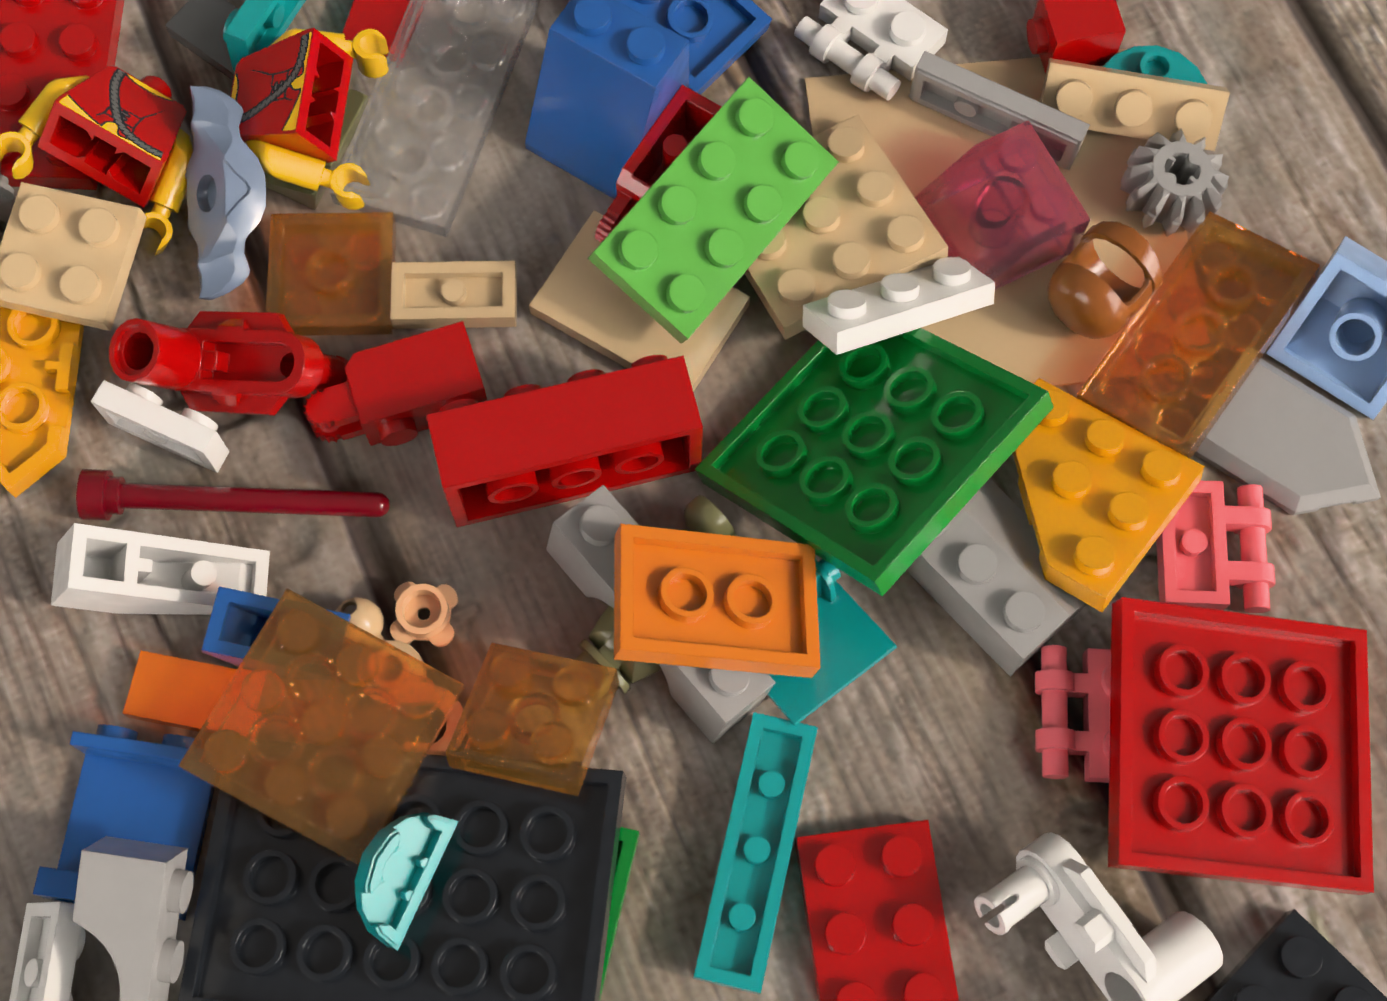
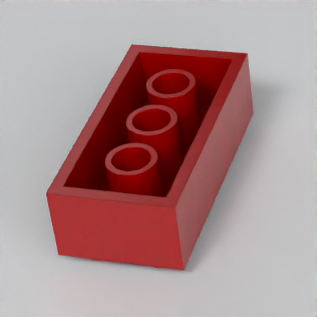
(567, 439)

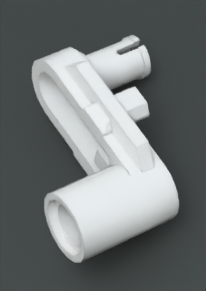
(1096, 930)

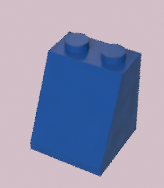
(603, 88)

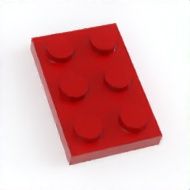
(876, 915)

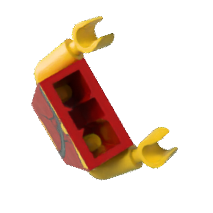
(297, 105)
(114, 132)

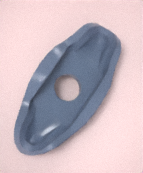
(222, 192)

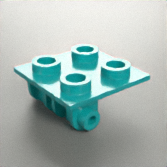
(848, 648)

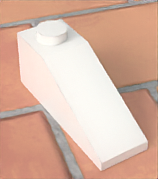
(150, 572)

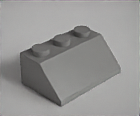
(992, 581)

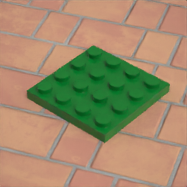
(874, 448)

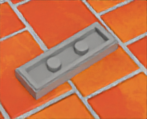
(994, 107)

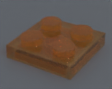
(332, 272)
(533, 718)

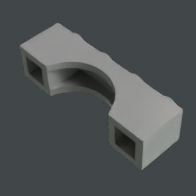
(585, 550)
(132, 904)

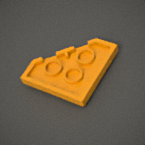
(35, 394)
(1097, 495)

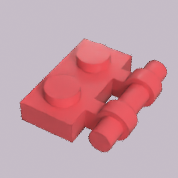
(1195, 555)
(1054, 738)

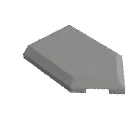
(1290, 444)

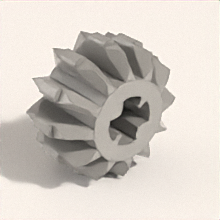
(1174, 182)

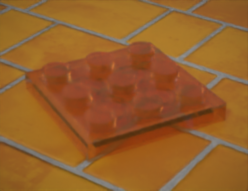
(322, 726)

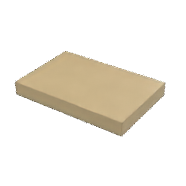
(603, 317)

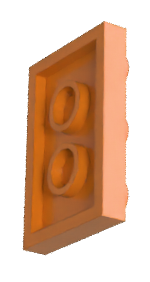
(715, 601)

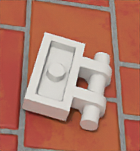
(887, 29)

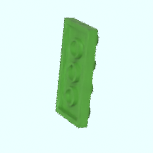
(713, 210)

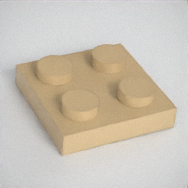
(68, 255)

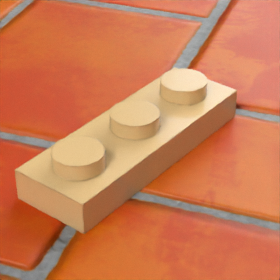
(1135, 102)

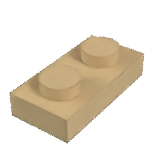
(453, 292)

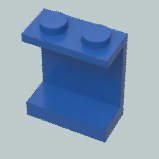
(131, 794)

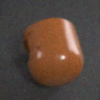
(1092, 297)

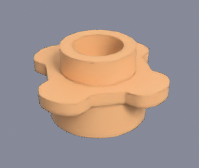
(413, 598)

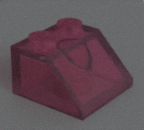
(1006, 207)

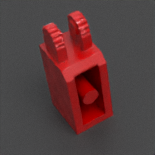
(659, 148)
(396, 388)

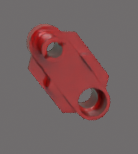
(225, 361)

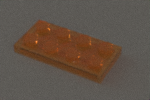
(1199, 334)

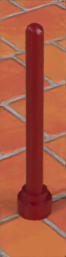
(103, 494)

